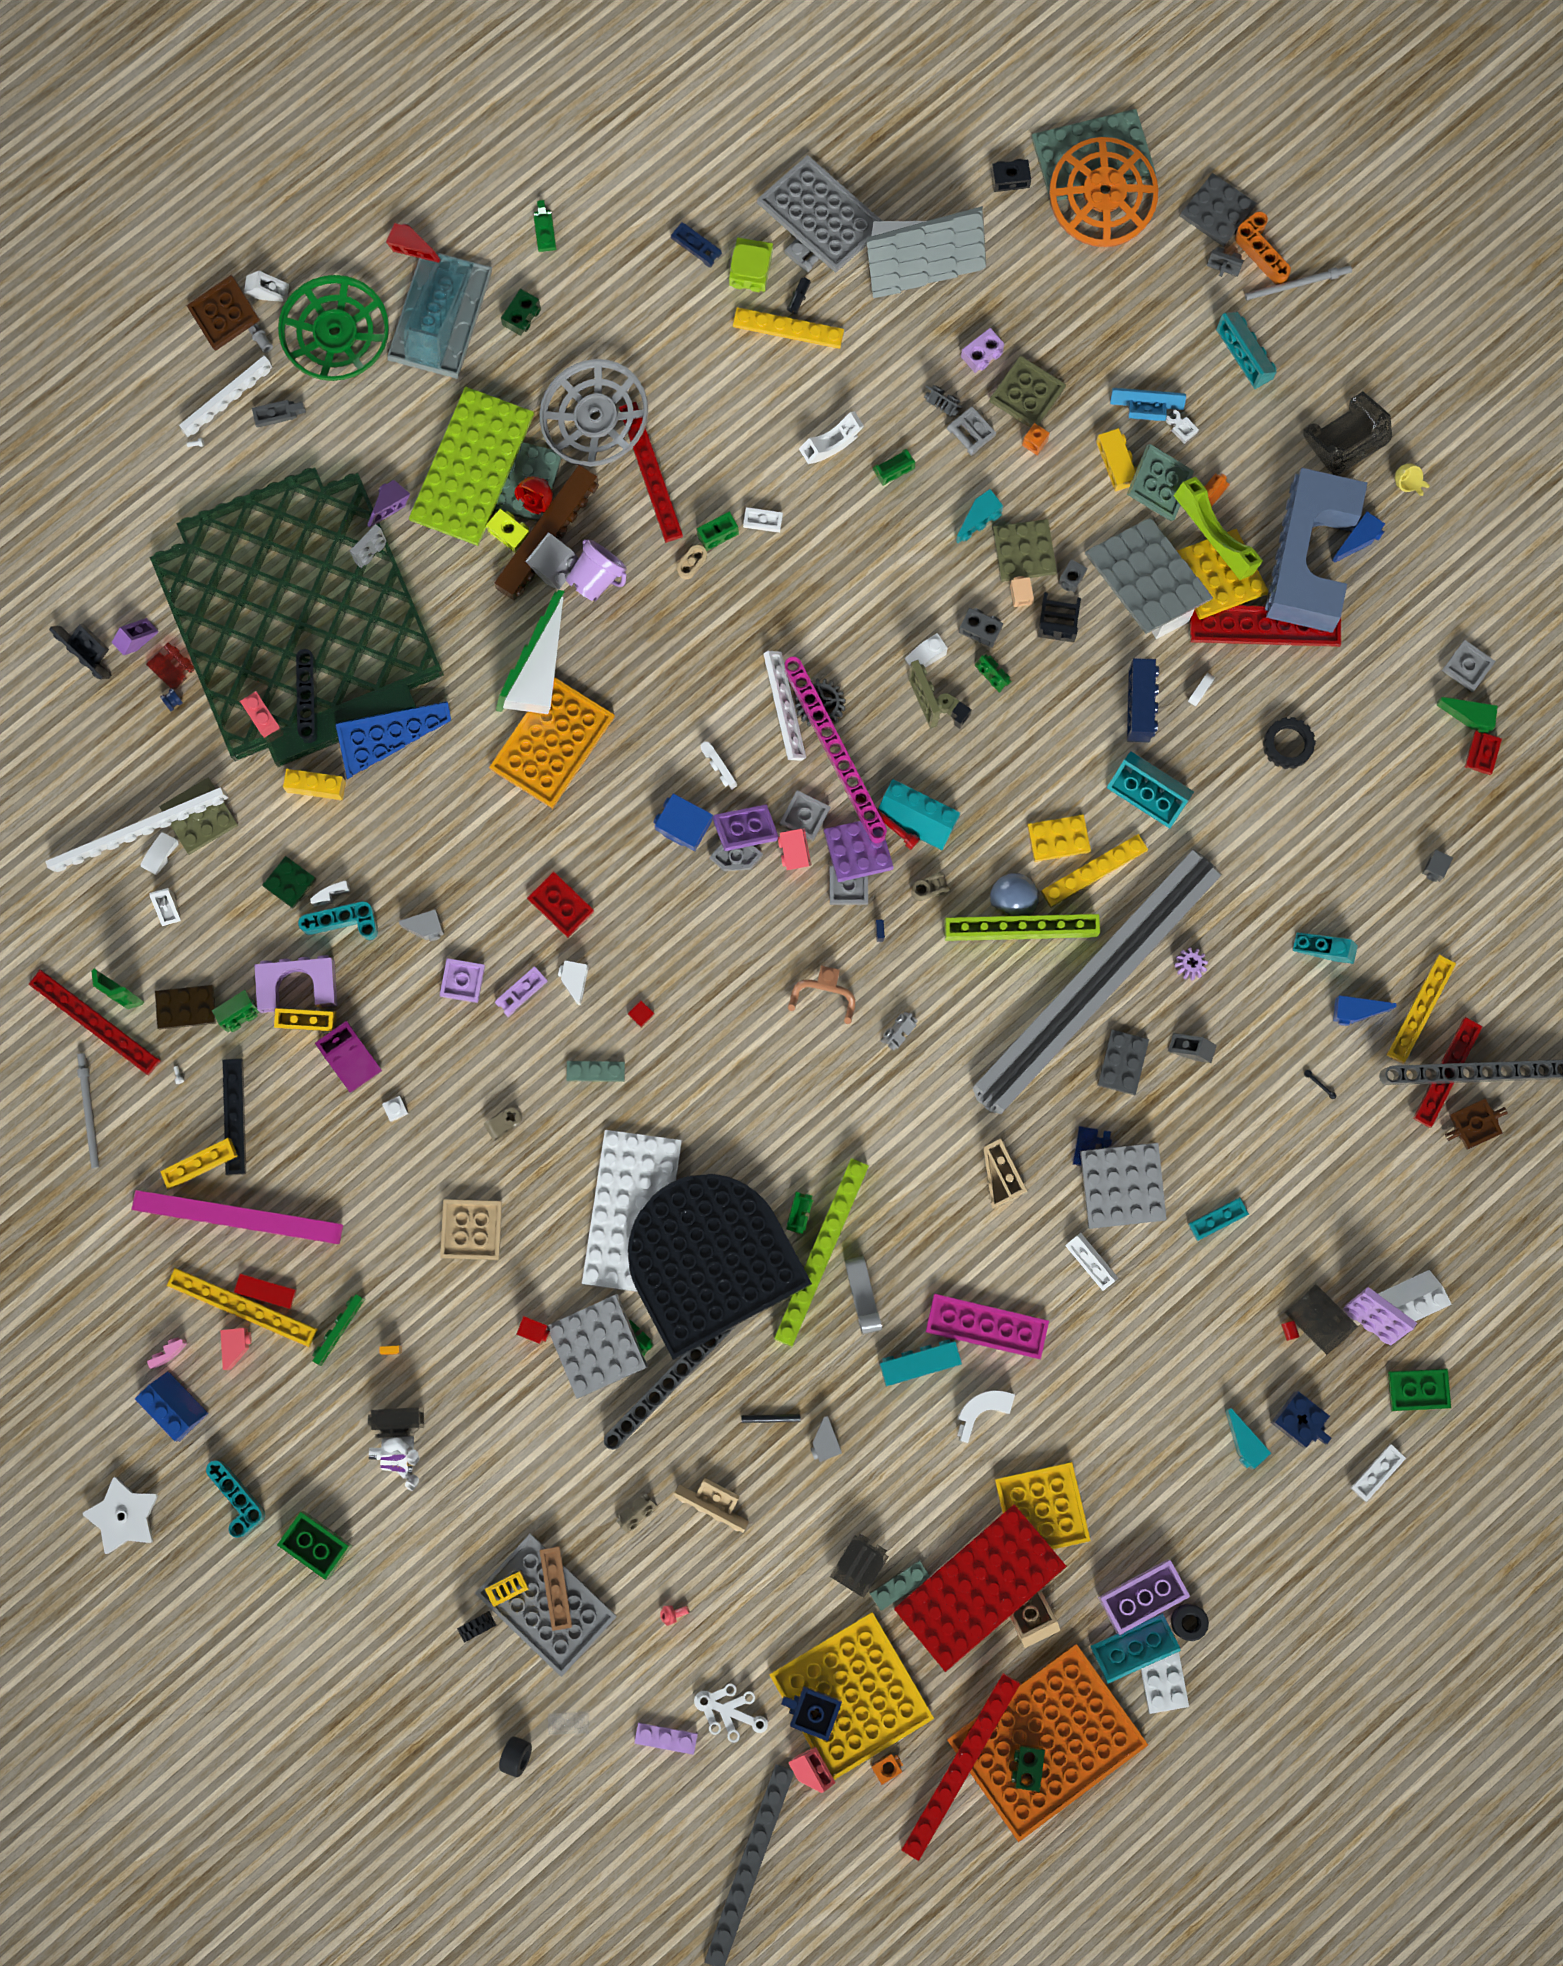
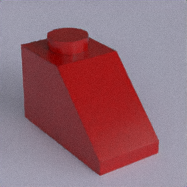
(533, 1330)

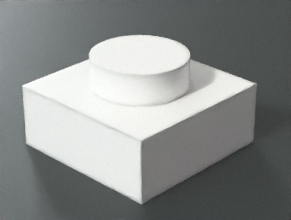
(395, 1108)

